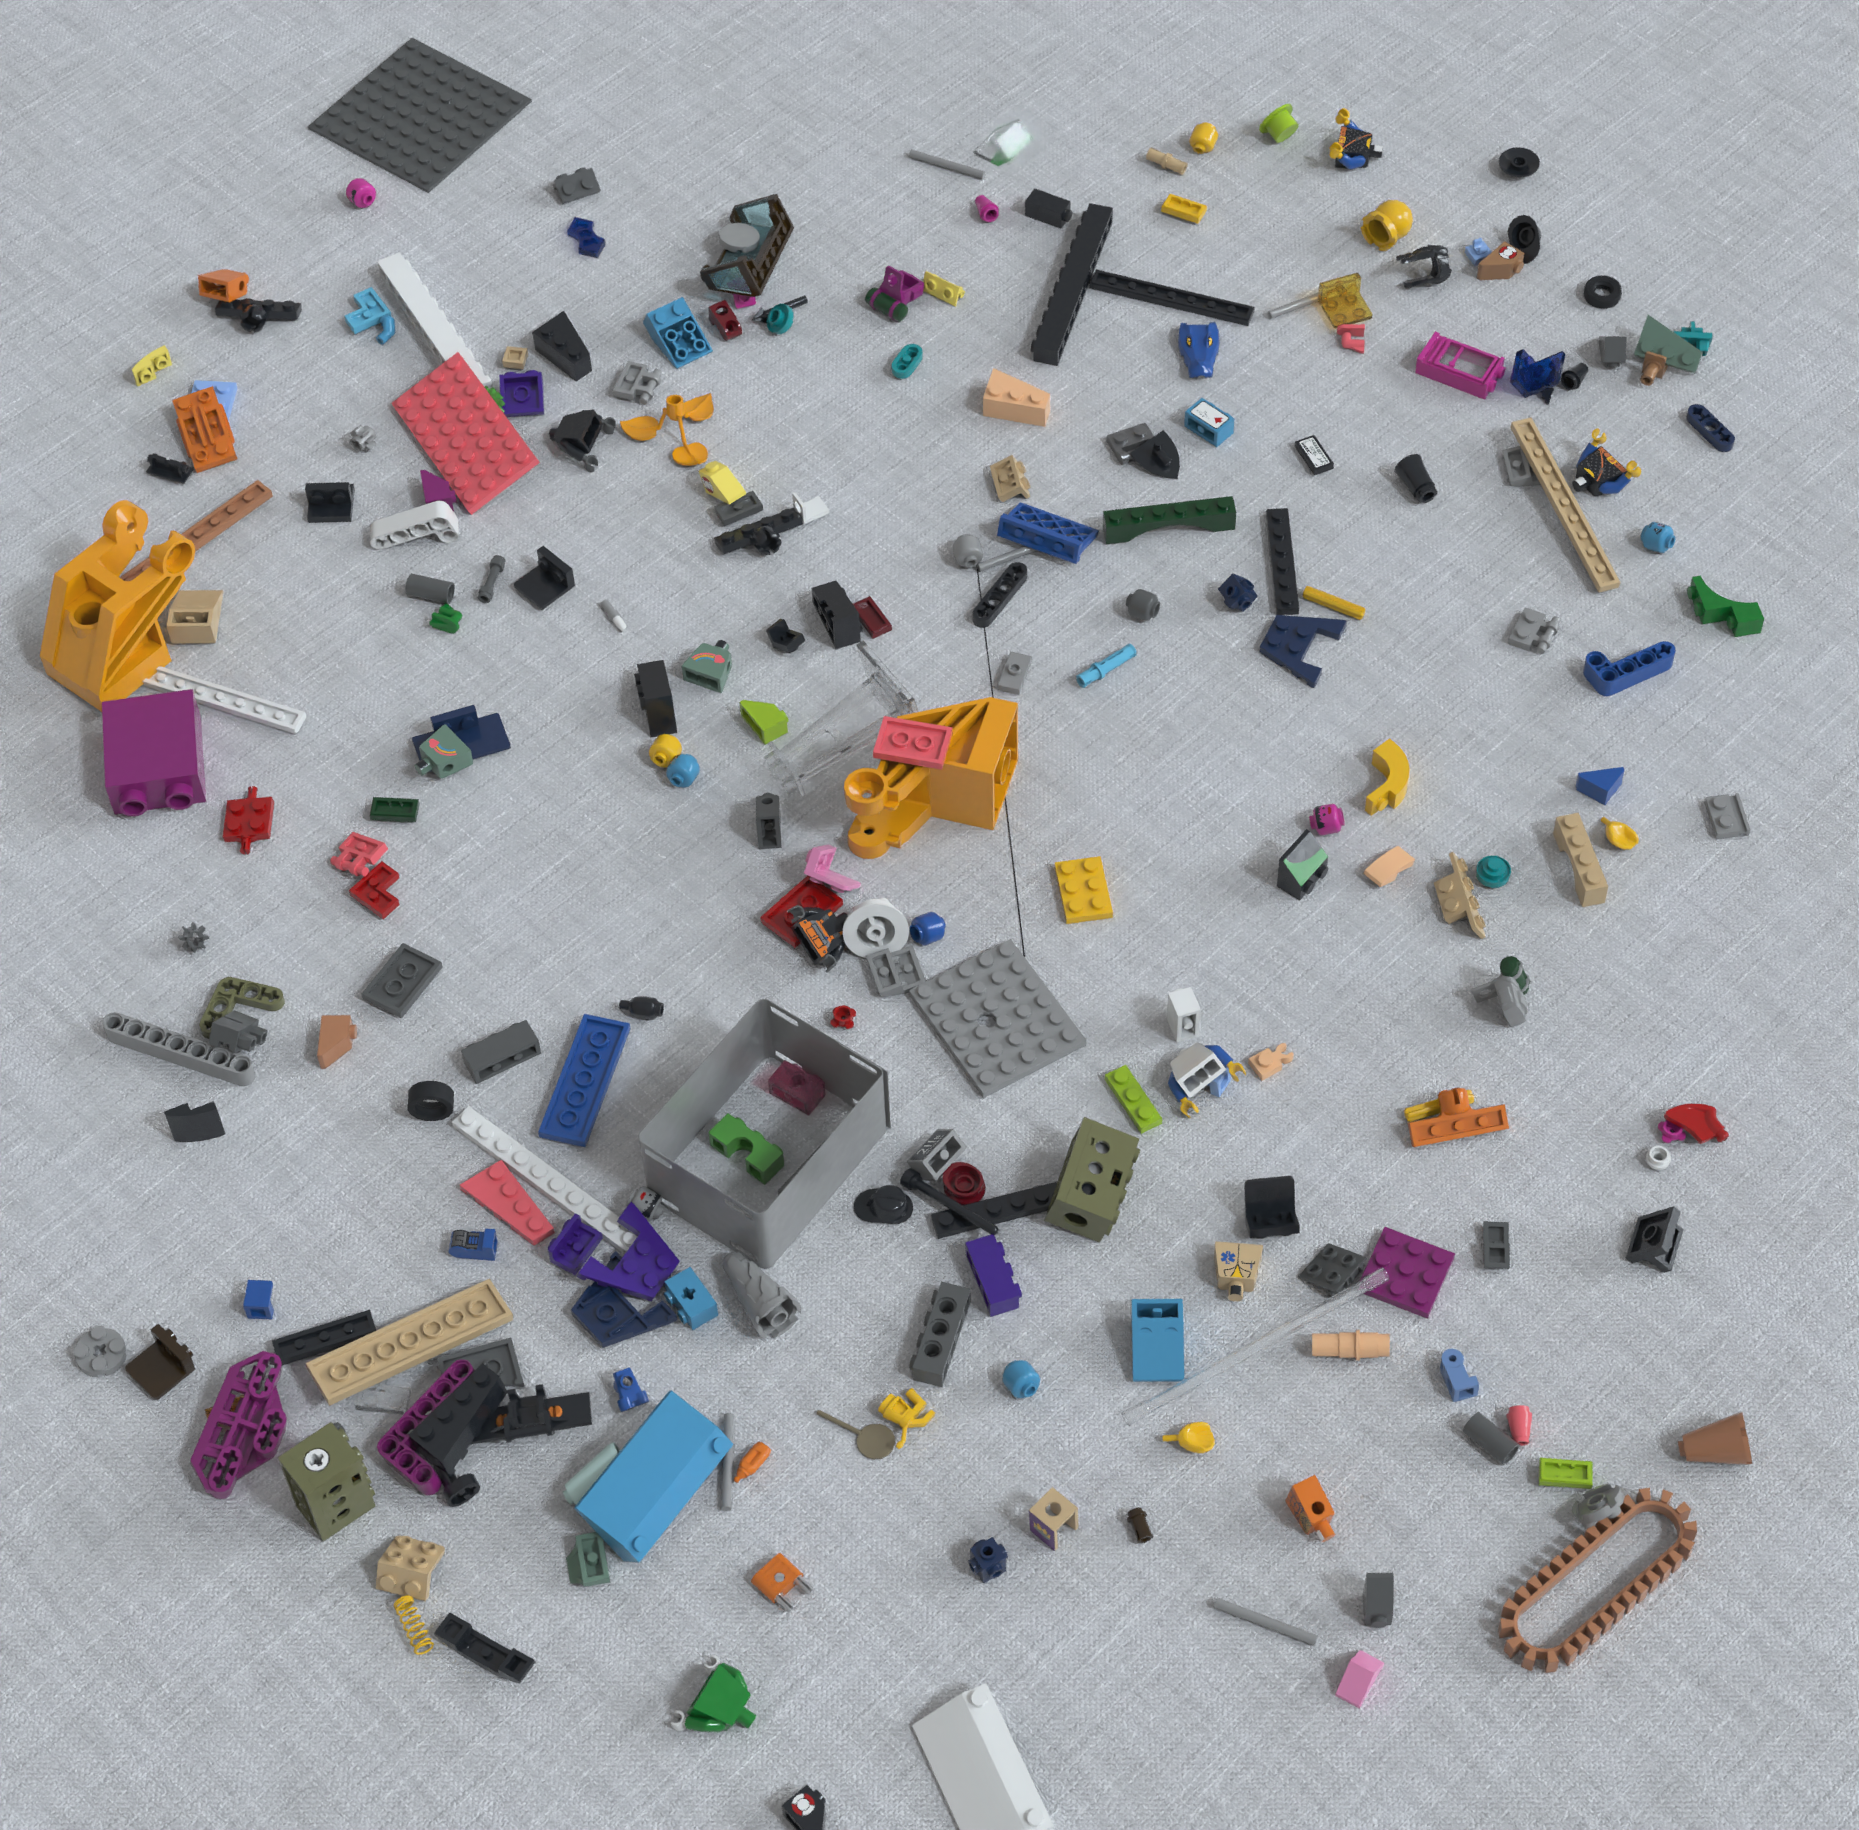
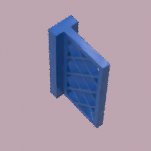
(1038, 537)

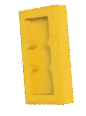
(1184, 208)

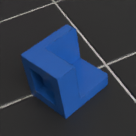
(258, 1299)

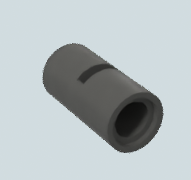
(430, 588)
(1491, 1438)

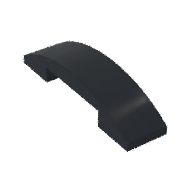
(482, 1650)

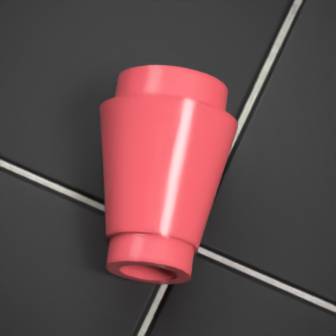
(1519, 1422)

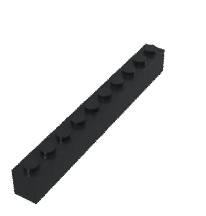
(1073, 284)

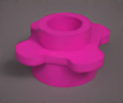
(1667, 1137)

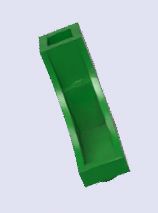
(1712, 608)

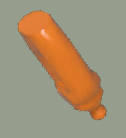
(752, 1461)

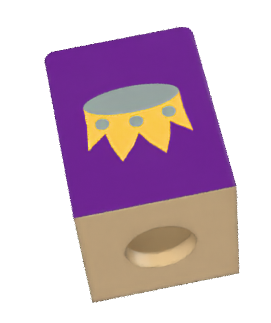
(1046, 1526)

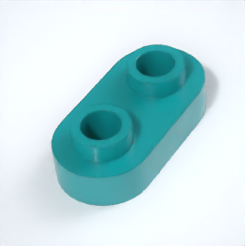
(907, 361)

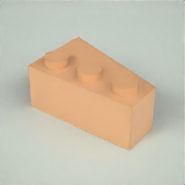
(1015, 400)

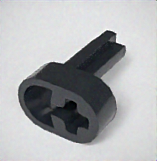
(459, 1489)

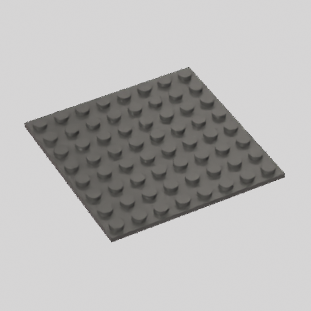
(420, 114)

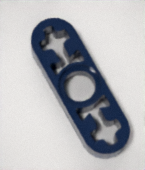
(1708, 419)

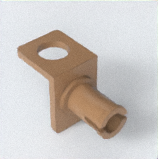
(1653, 367)

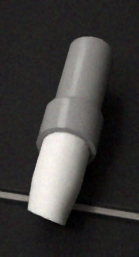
(613, 615)

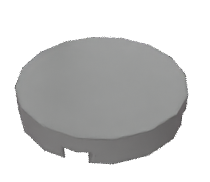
(739, 237)

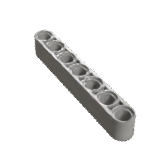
(143, 1038)

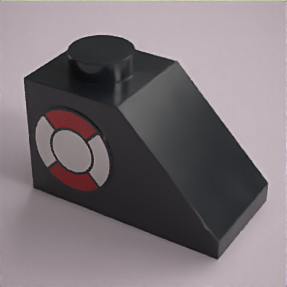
(806, 1810)

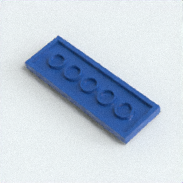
(584, 1080)

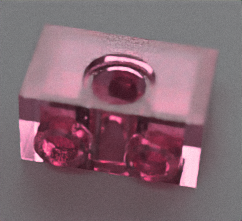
(803, 1098)

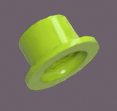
(1280, 123)

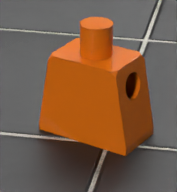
(228, 284)

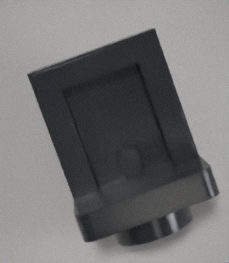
(784, 638)

